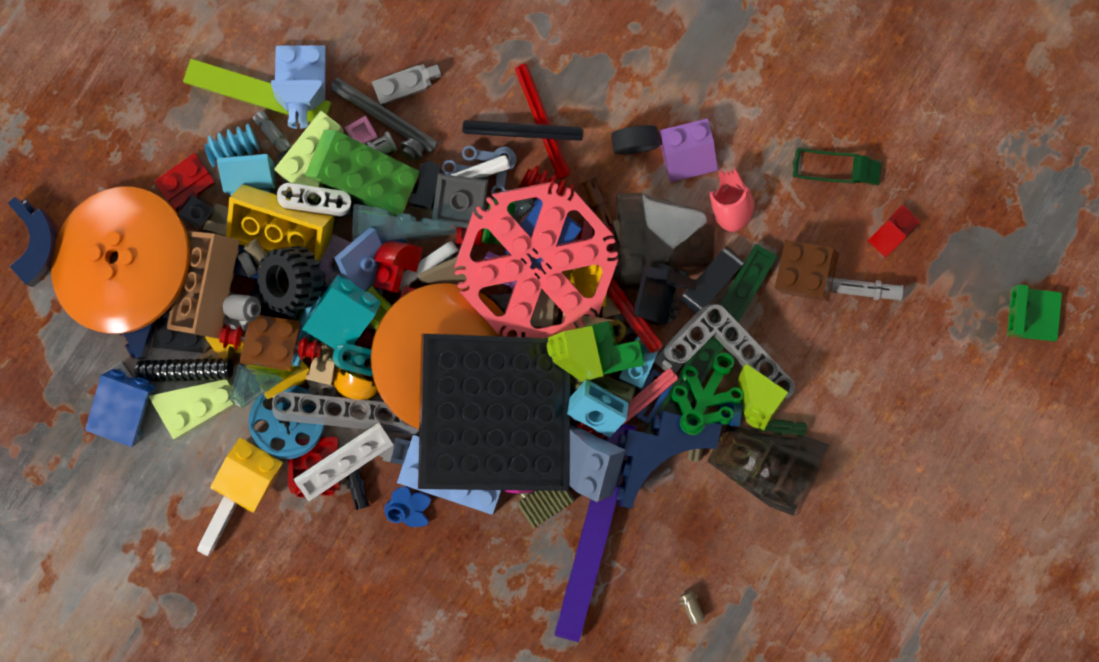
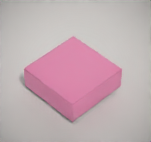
(361, 131)

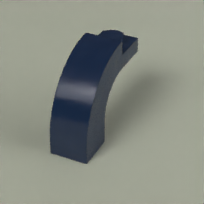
(37, 258)

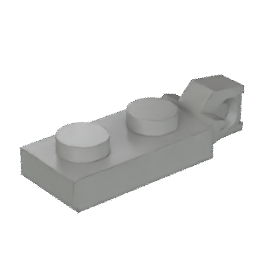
(405, 83)

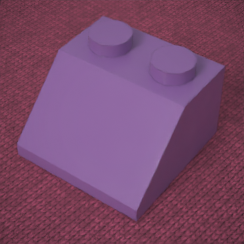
(688, 150)

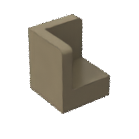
(218, 221)

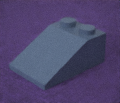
(593, 464)

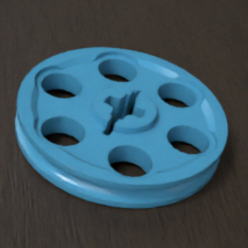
(278, 430)

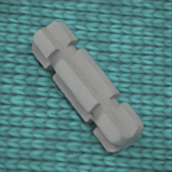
(272, 132)

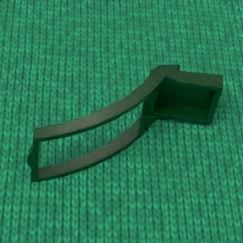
(864, 168)

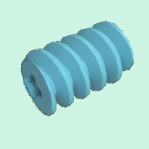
(231, 144)

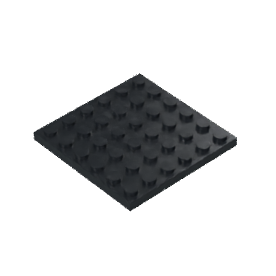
(492, 414)

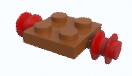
(270, 342)

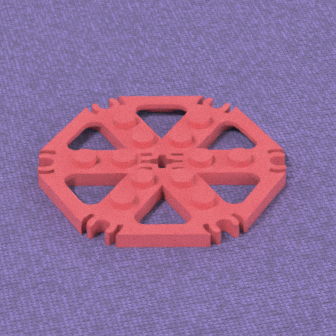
(544, 240)

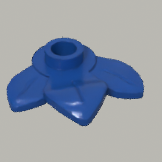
(409, 507)

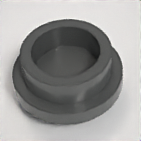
(412, 149)

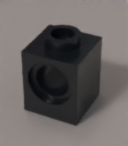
(195, 210)

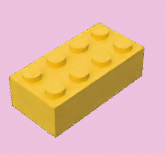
(260, 217)

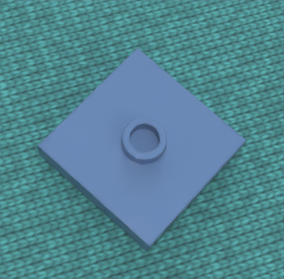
(358, 261)

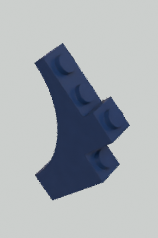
(650, 450)

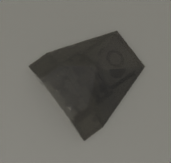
(658, 234)
(770, 466)

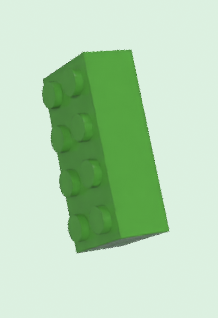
(361, 172)

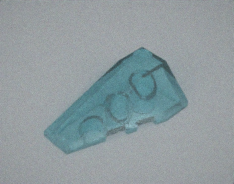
(398, 228)

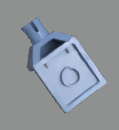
(299, 80)

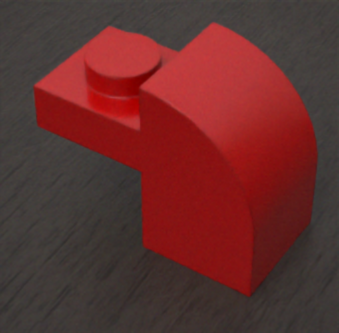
(393, 260)

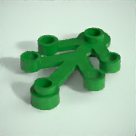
(706, 398)

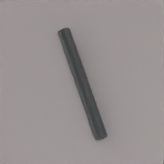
(382, 114)

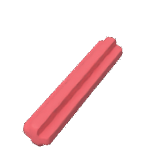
(650, 393)

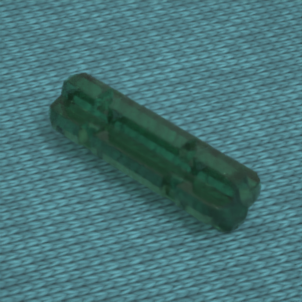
(786, 427)

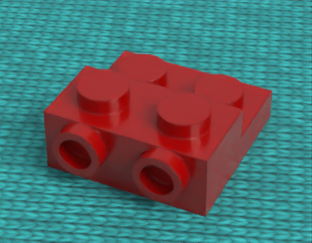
(299, 465)

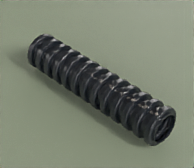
(185, 369)

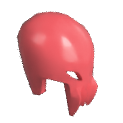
(733, 205)

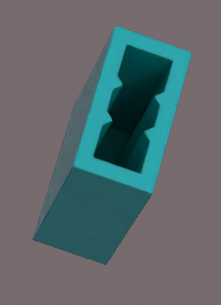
(341, 313)

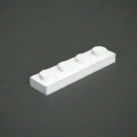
(343, 462)

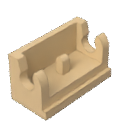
(323, 369)

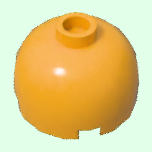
(354, 385)

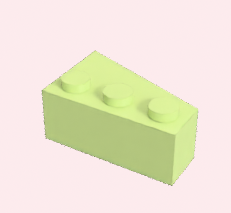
(193, 406)

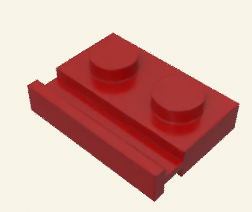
(184, 178)

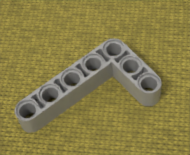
(734, 346)

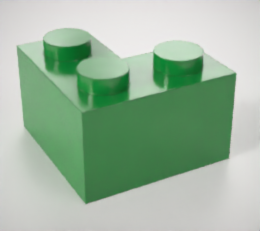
(614, 356)

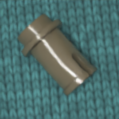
(256, 251)
(692, 607)

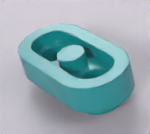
(355, 359)

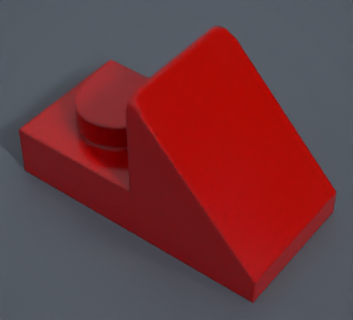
(893, 231)

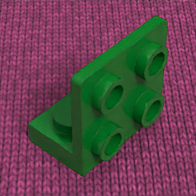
(1034, 314)

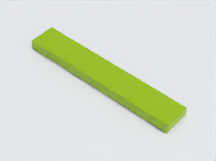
(240, 87)

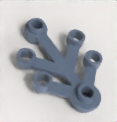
(485, 156)

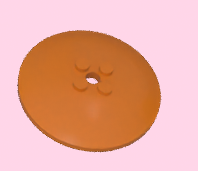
(148, 268)
(398, 341)

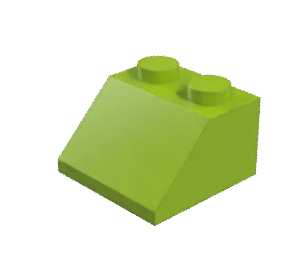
(576, 353)
(761, 397)

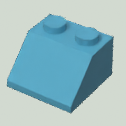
(249, 170)

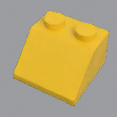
(247, 475)

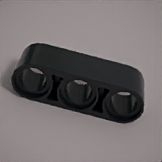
(712, 279)

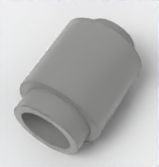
(242, 307)

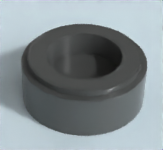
(247, 264)

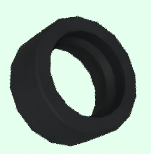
(635, 139)

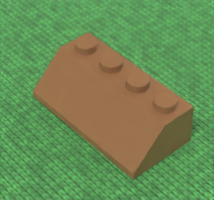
(206, 286)

